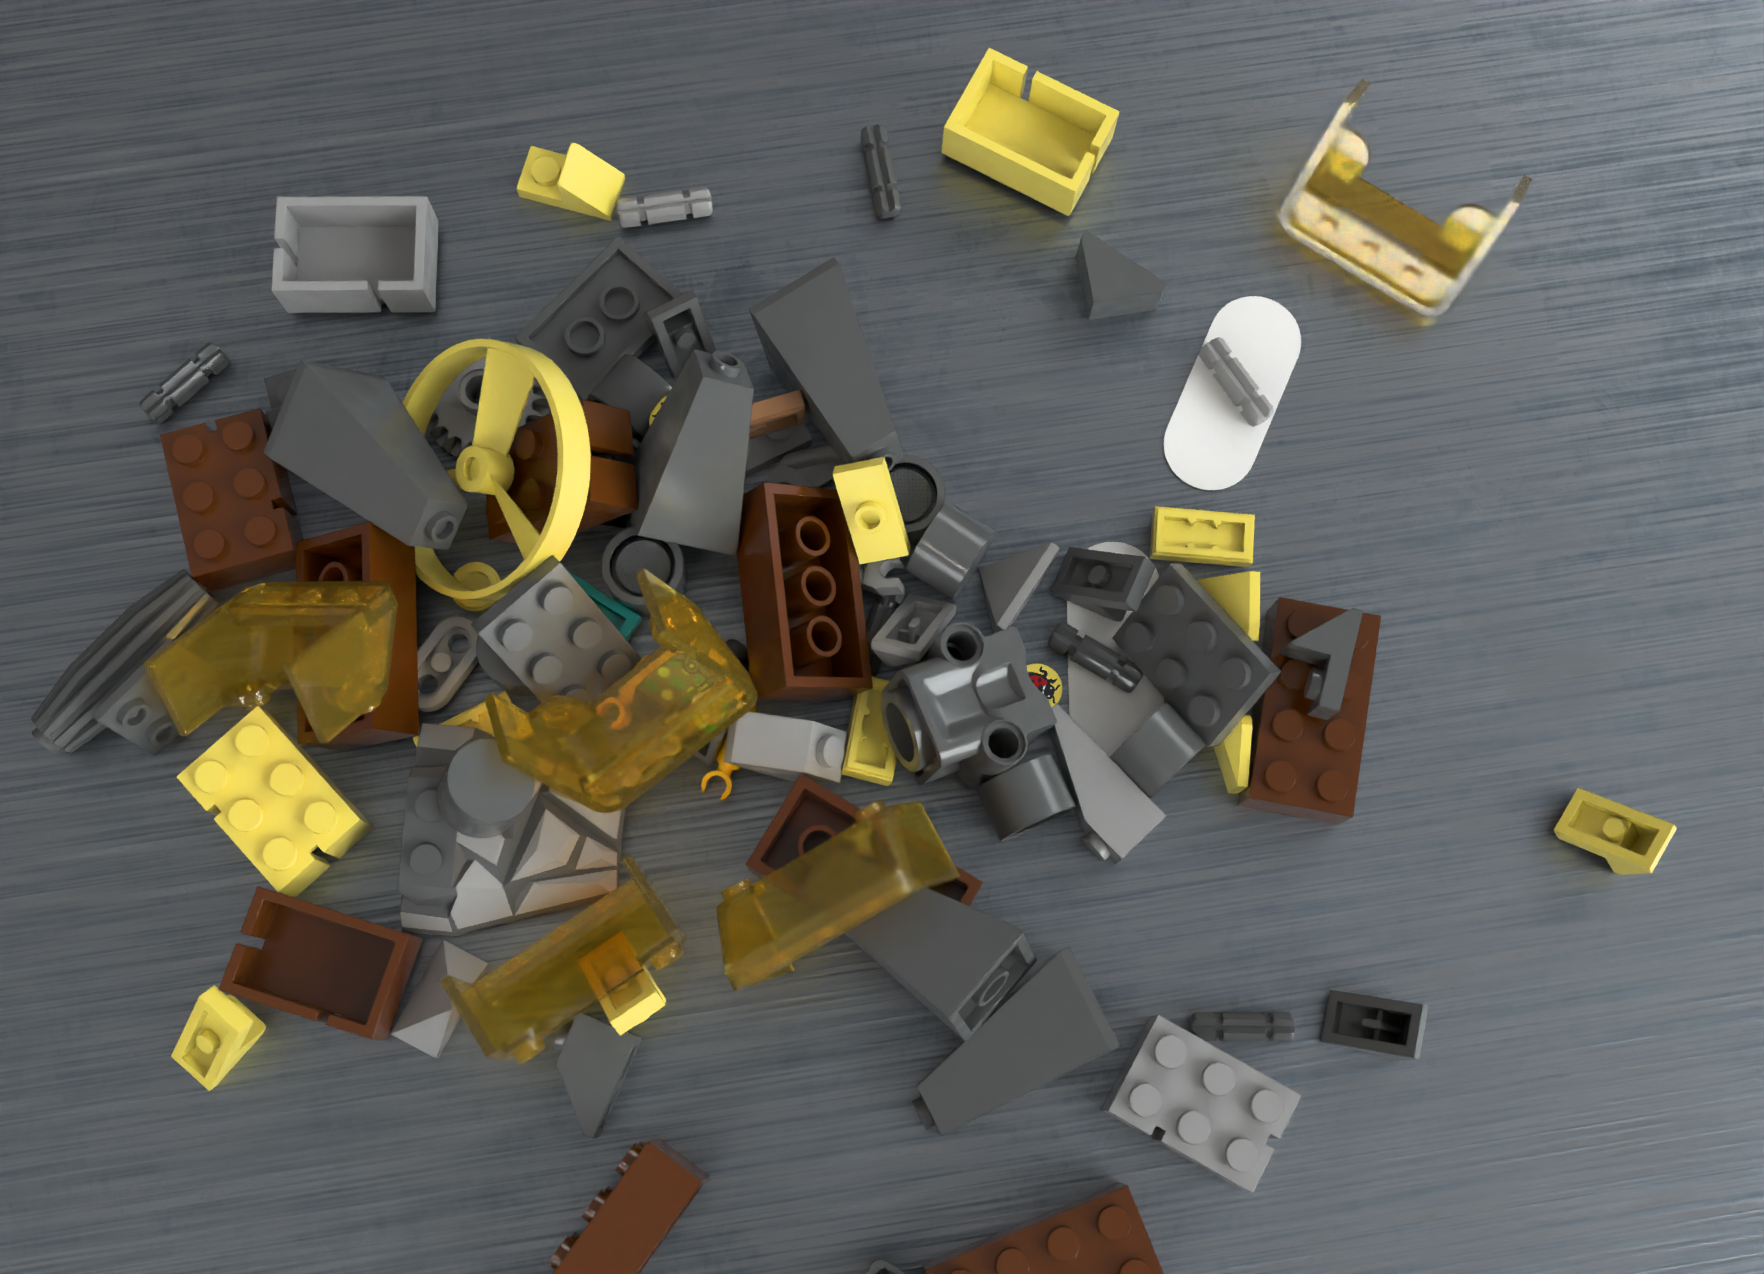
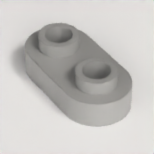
(440, 663)

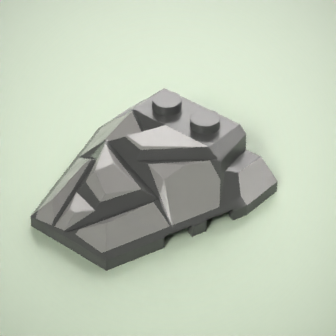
(543, 864)

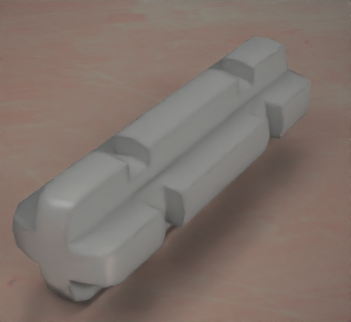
(664, 207)
(1236, 381)

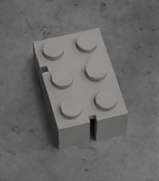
(355, 254)
(1204, 1101)

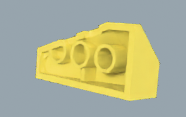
(1241, 600)

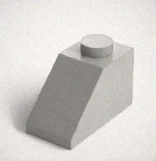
(786, 747)

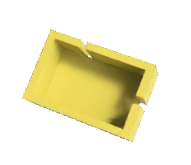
(1031, 145)
(275, 802)

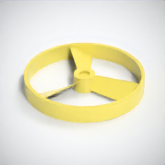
(487, 463)

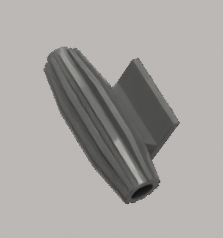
(109, 680)

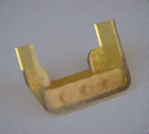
(1380, 235)
(312, 635)
(641, 723)
(829, 891)
(569, 969)

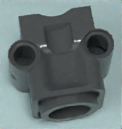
(965, 707)

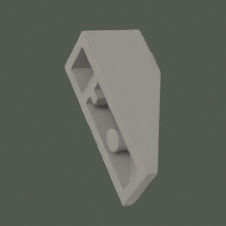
(1106, 800)

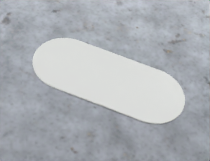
(1207, 435)
(1095, 703)

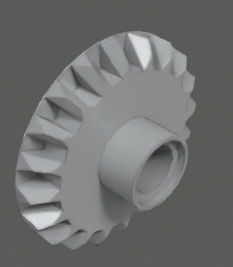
(455, 414)

